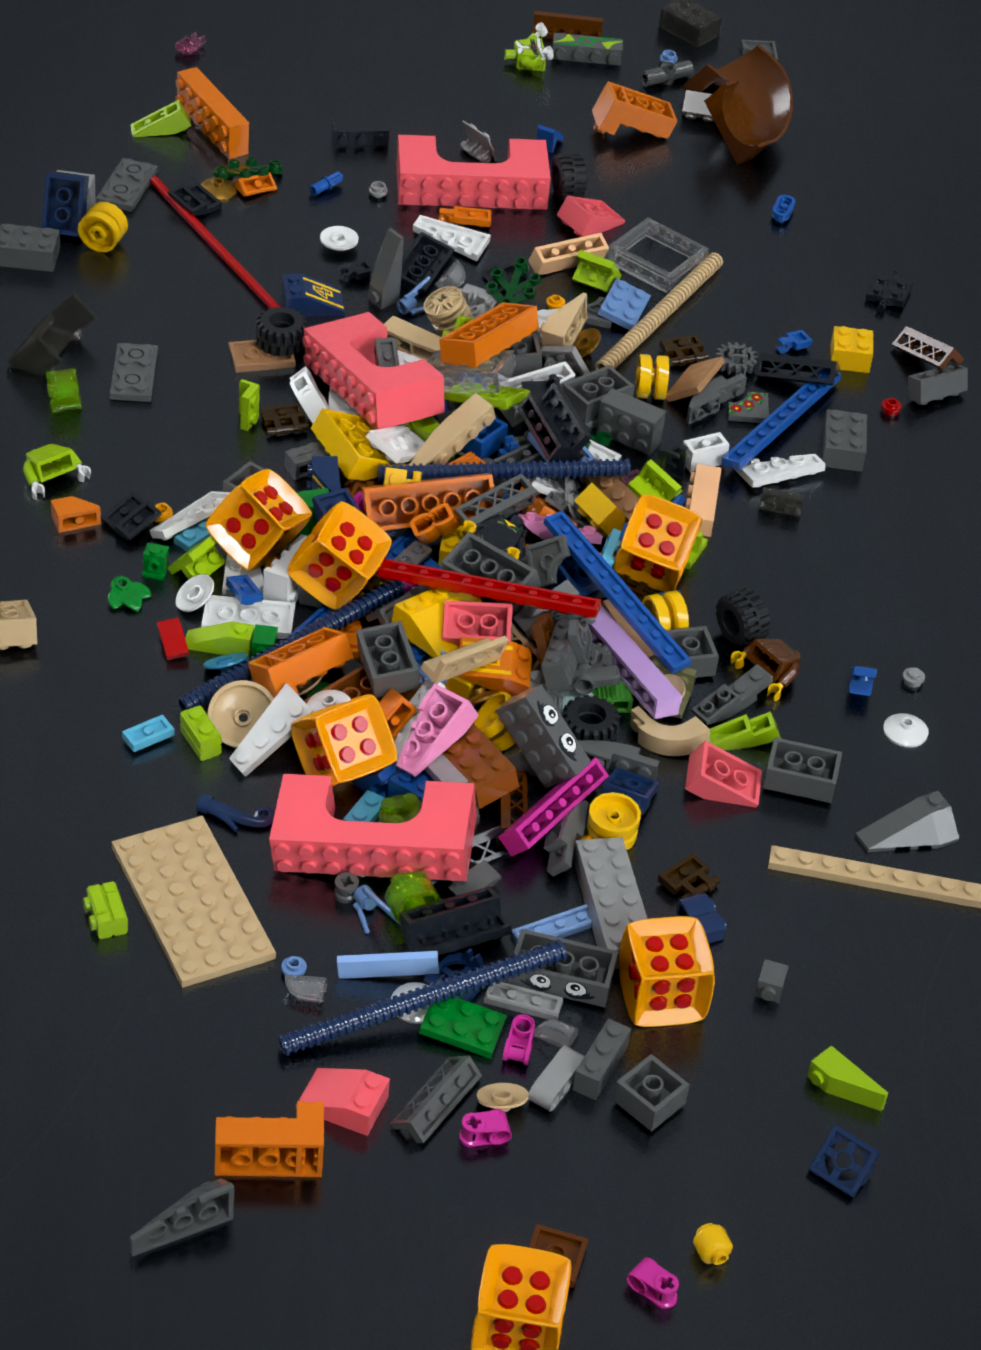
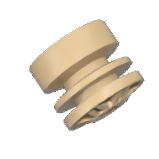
(444, 307)

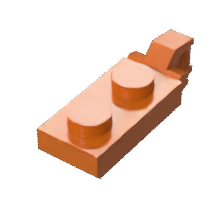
(466, 216)

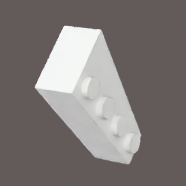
(562, 371)
(277, 582)

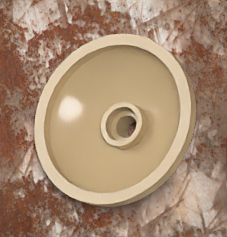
(234, 701)

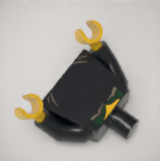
(501, 534)

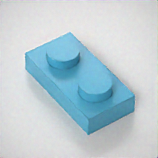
(192, 535)
(611, 545)
(148, 733)
(366, 808)

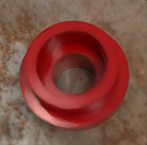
(891, 406)

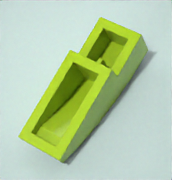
(745, 733)

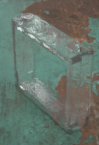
(647, 271)
(476, 380)

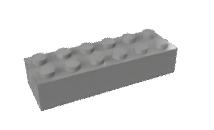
(608, 889)

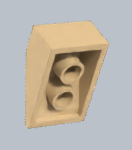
(565, 323)
(17, 624)

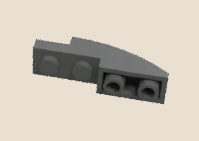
(715, 392)
(733, 698)
(621, 756)
(562, 838)

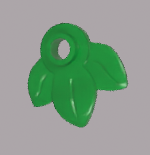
(129, 594)

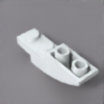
(308, 393)

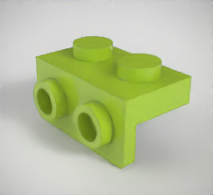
(248, 404)

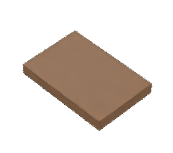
(249, 357)
(694, 379)

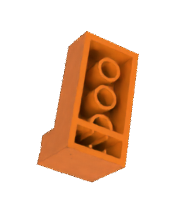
(632, 109)
(301, 660)
(272, 1144)

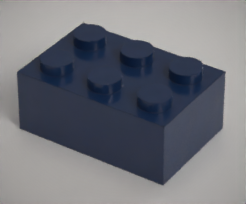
(64, 201)

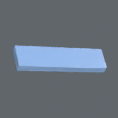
(559, 924)
(388, 964)

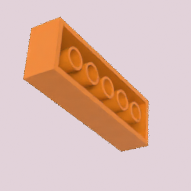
(213, 113)
(488, 334)
(397, 504)

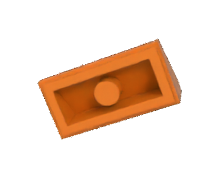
(255, 185)

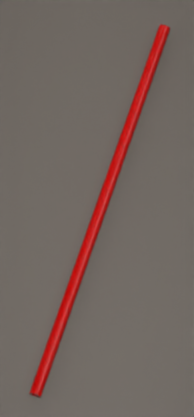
(216, 245)

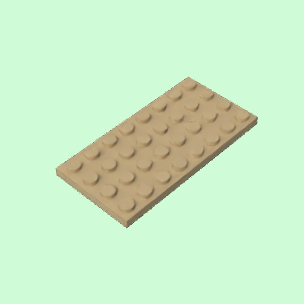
(193, 901)

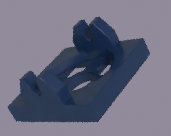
(466, 959)
(827, 1149)

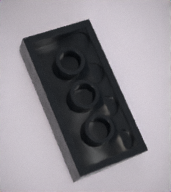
(423, 259)

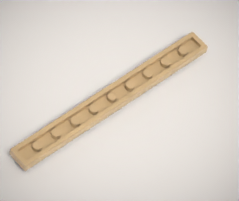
(875, 876)

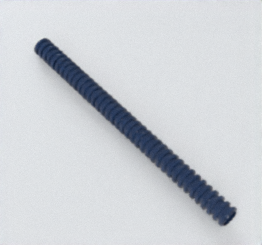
(511, 470)
(335, 620)
(422, 997)

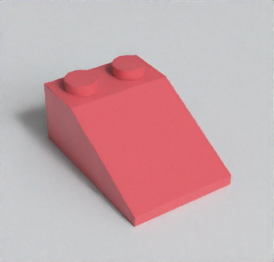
(588, 216)
(476, 620)
(722, 777)
(349, 1096)

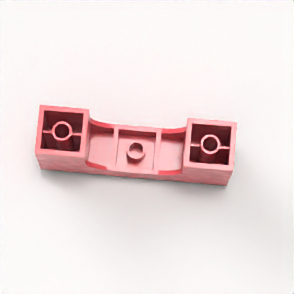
(432, 181)
(384, 396)
(313, 841)

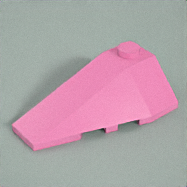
(440, 723)

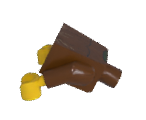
(773, 657)

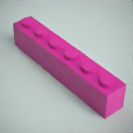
(552, 808)

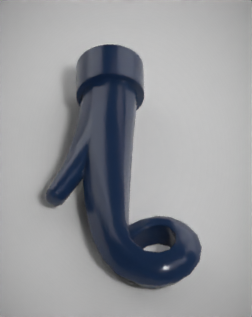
(229, 815)

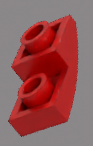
(173, 638)

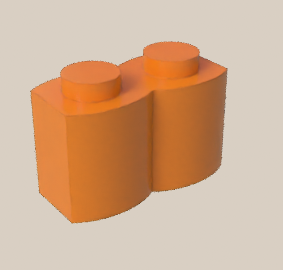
(439, 521)

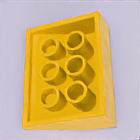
(346, 438)
(424, 617)

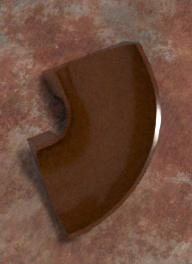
(748, 102)

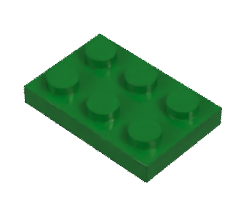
(464, 1026)

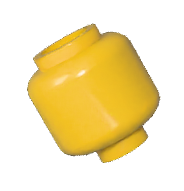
(712, 1244)

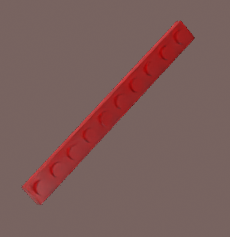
(490, 588)

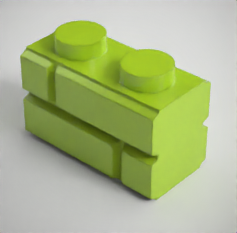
(200, 733)
(106, 910)

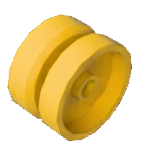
(102, 227)
(652, 377)
(668, 609)
(491, 724)
(614, 816)

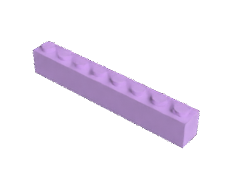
(635, 668)

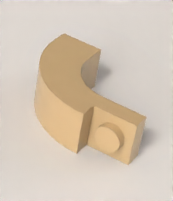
(666, 739)

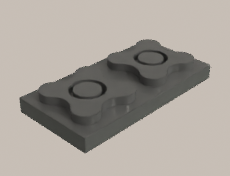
(127, 184)
(134, 372)

